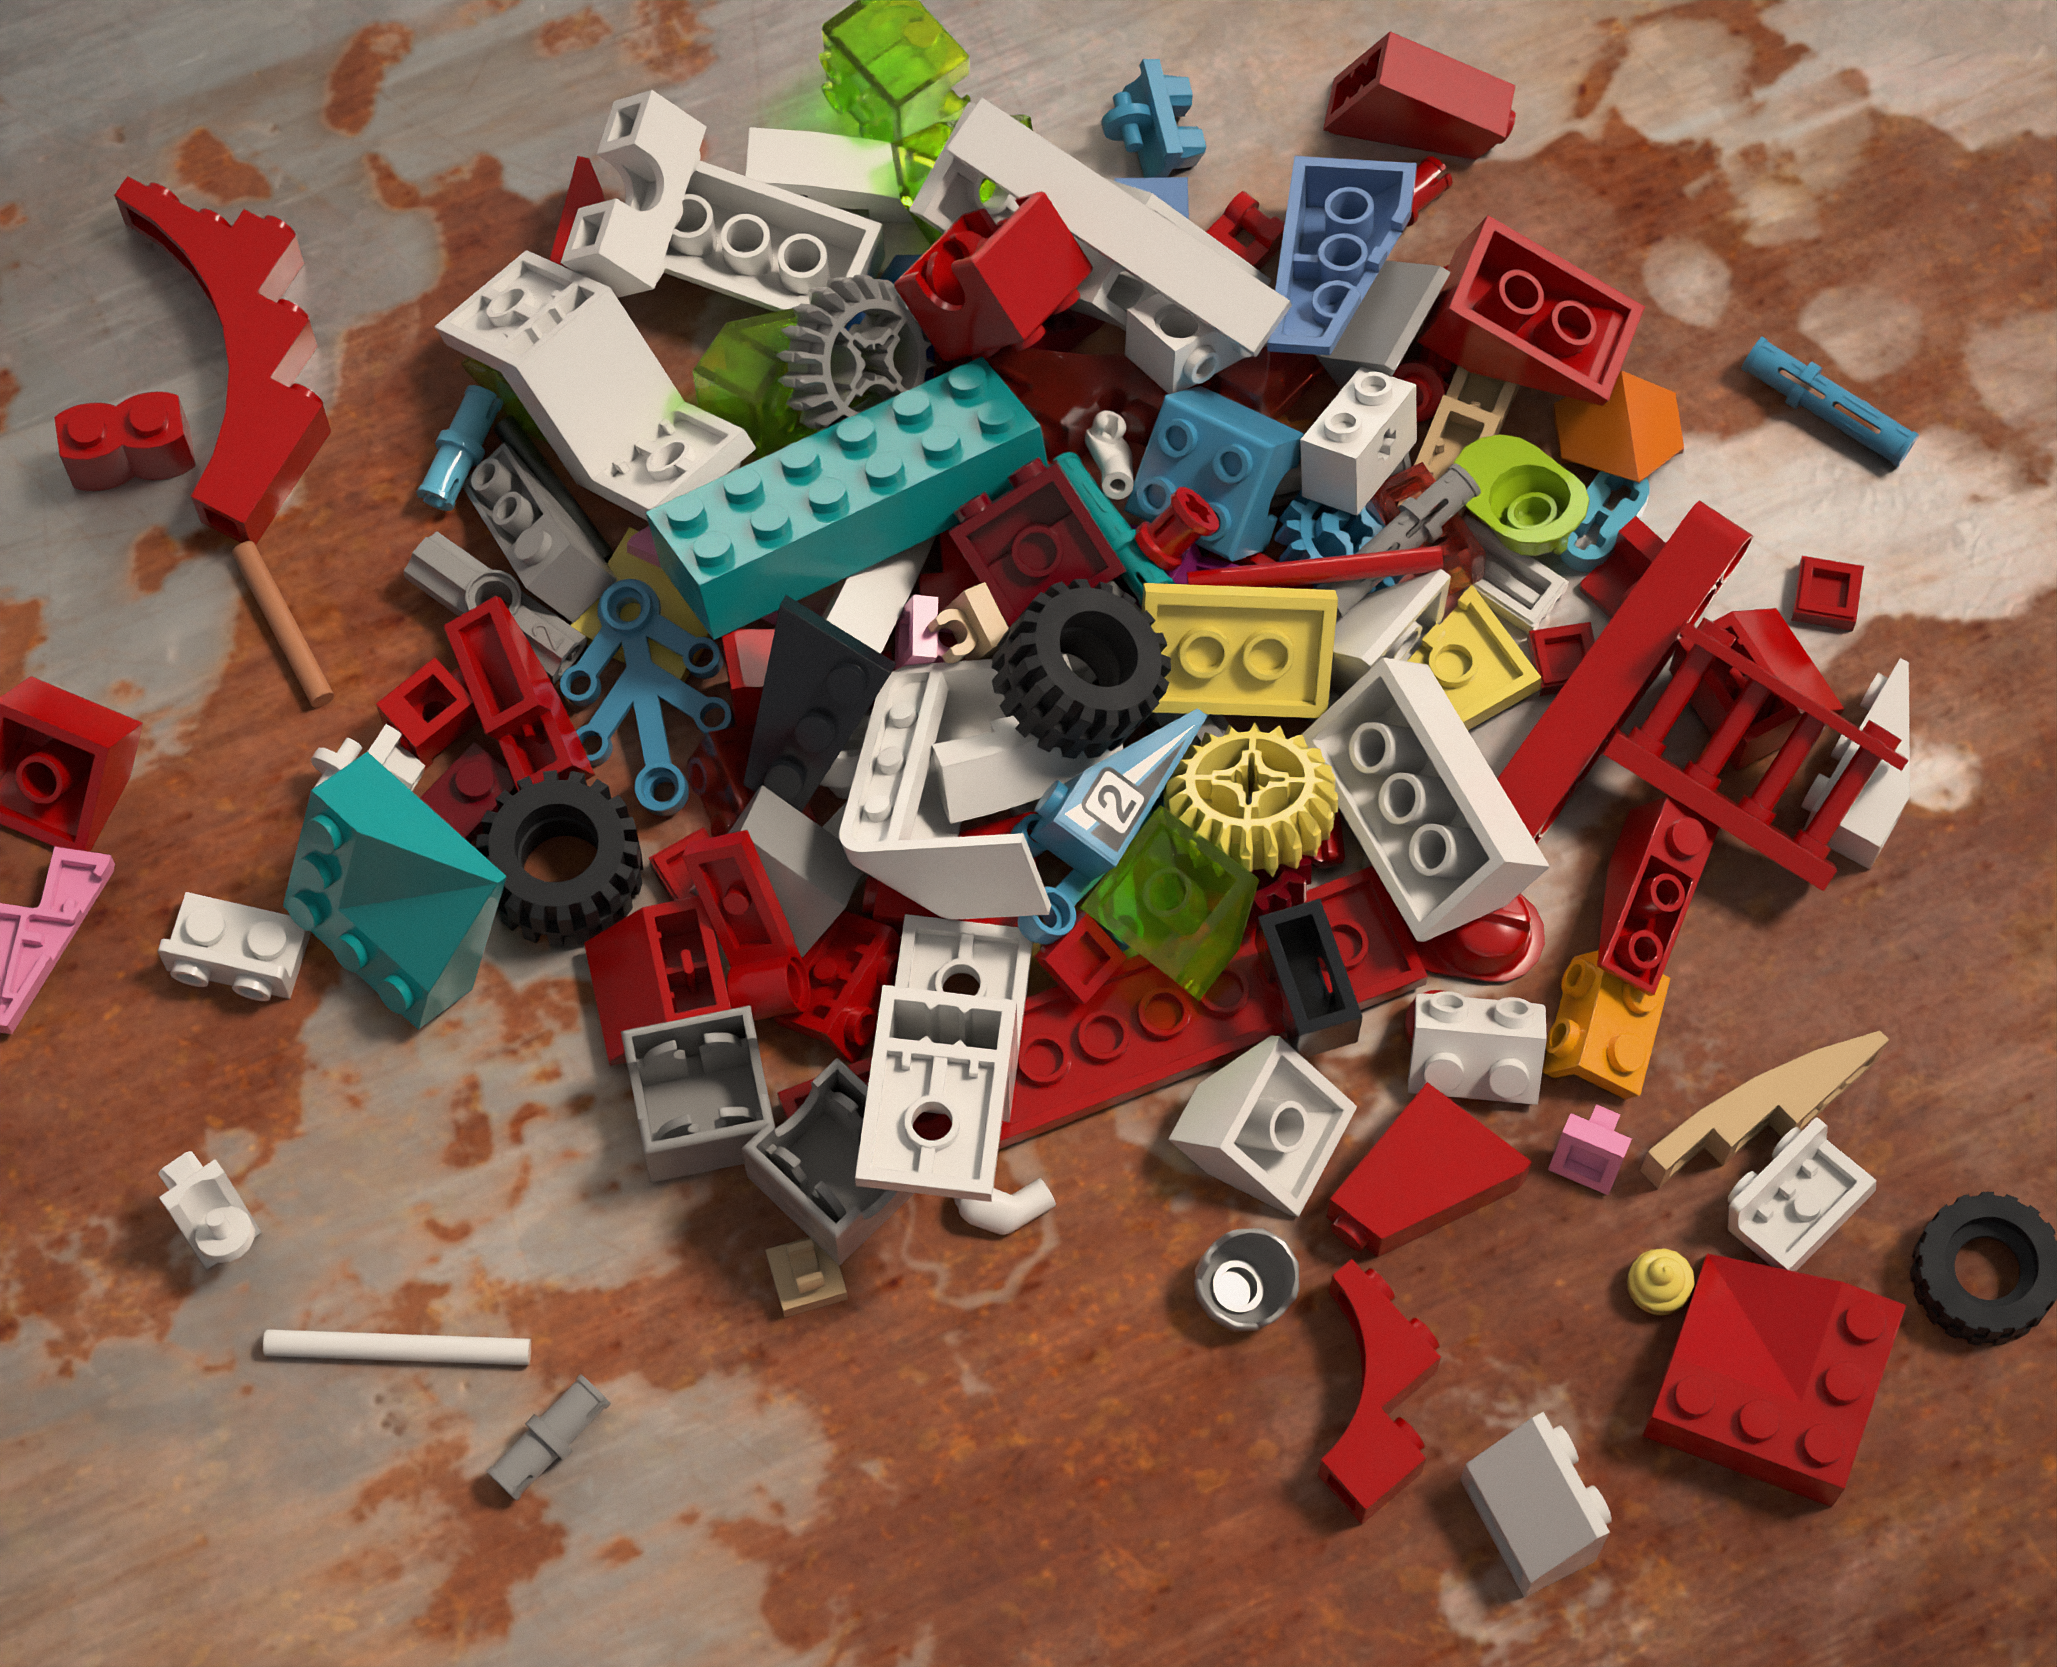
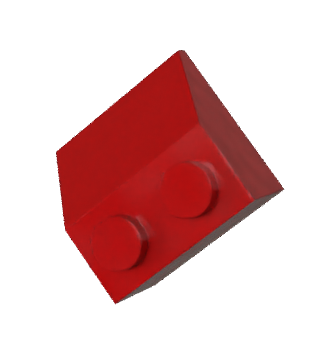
(62, 763)

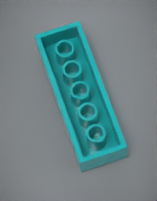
(843, 497)

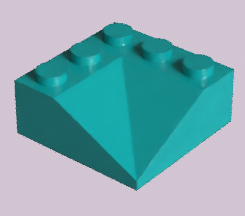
(392, 890)

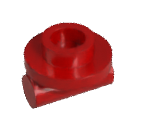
(1429, 386)

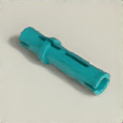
(1114, 527)

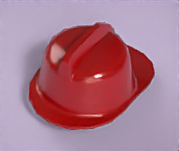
(1488, 948)

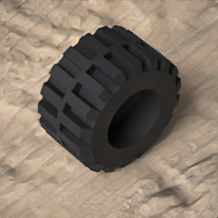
(1107, 637)
(552, 811)

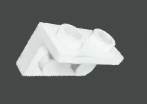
(234, 946)

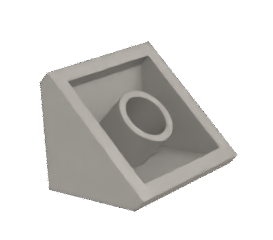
(1386, 320)
(802, 864)

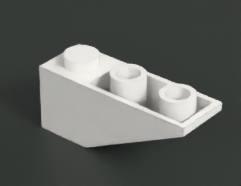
(1888, 789)

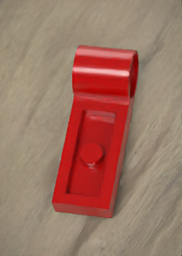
(749, 925)

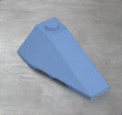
(1334, 243)

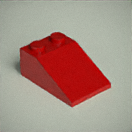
(1530, 317)

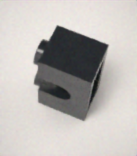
(1292, 952)

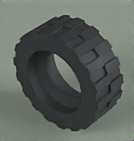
(1951, 1304)

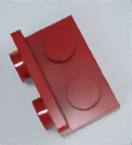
(846, 984)

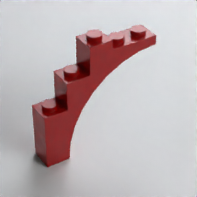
(269, 420)

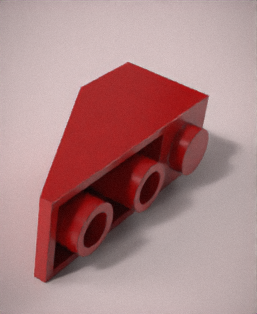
(1651, 889)

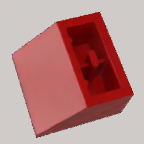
(1772, 645)
(655, 970)

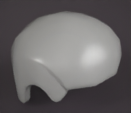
(1247, 1279)

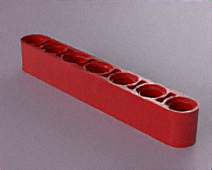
(1621, 666)

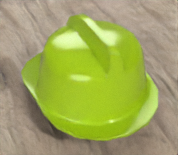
(1524, 494)

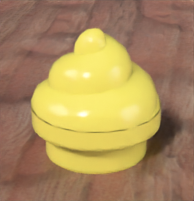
(1660, 1281)

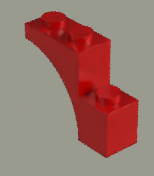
(1396, 1358)

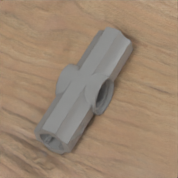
(464, 582)

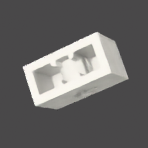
(1358, 440)

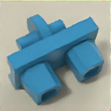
(1147, 122)

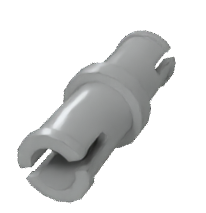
(548, 1437)

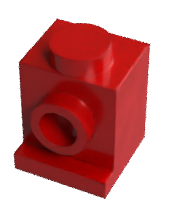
(422, 693)

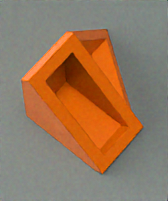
(1624, 436)

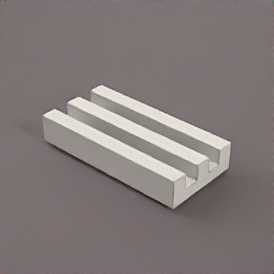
(1527, 566)

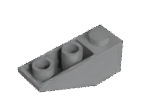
(538, 535)

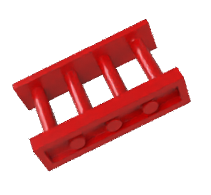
(1753, 815)

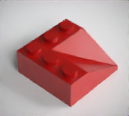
(1775, 1374)

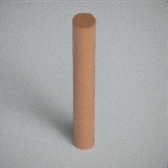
(283, 624)

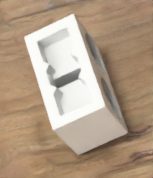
(1175, 345)

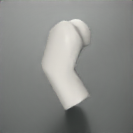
(1111, 454)
(1008, 1211)

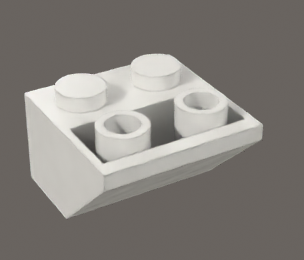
(1537, 1504)

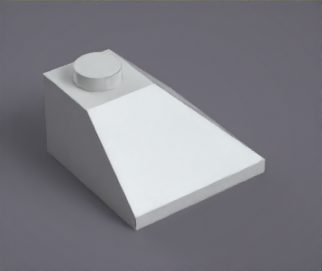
(1386, 626)
(1265, 1125)

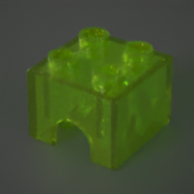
(892, 68)

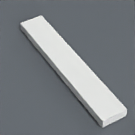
(1121, 227)

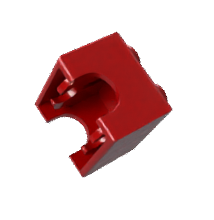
(995, 284)

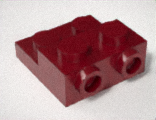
(1033, 538)

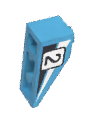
(1102, 808)

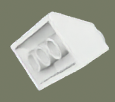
(766, 240)
(1424, 800)

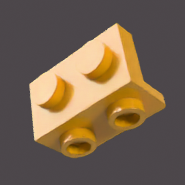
(1603, 1028)

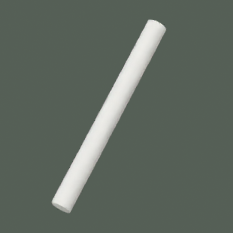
(397, 1347)

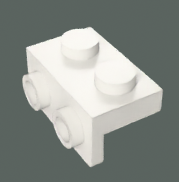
(1478, 1047)
(1797, 1198)

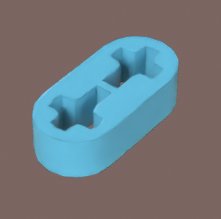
(1610, 521)

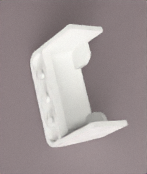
(894, 806)

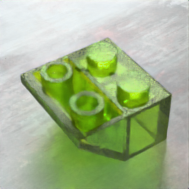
(741, 375)

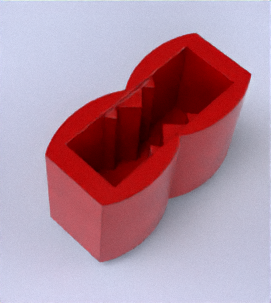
(113, 444)

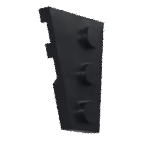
(810, 702)

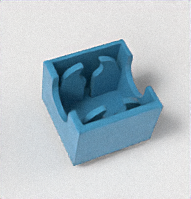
(1223, 456)

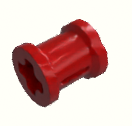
(1176, 529)

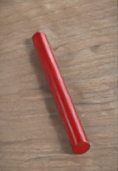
(1323, 569)

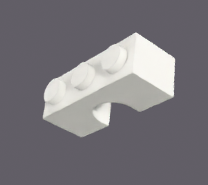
(655, 154)

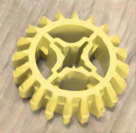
(1289, 792)

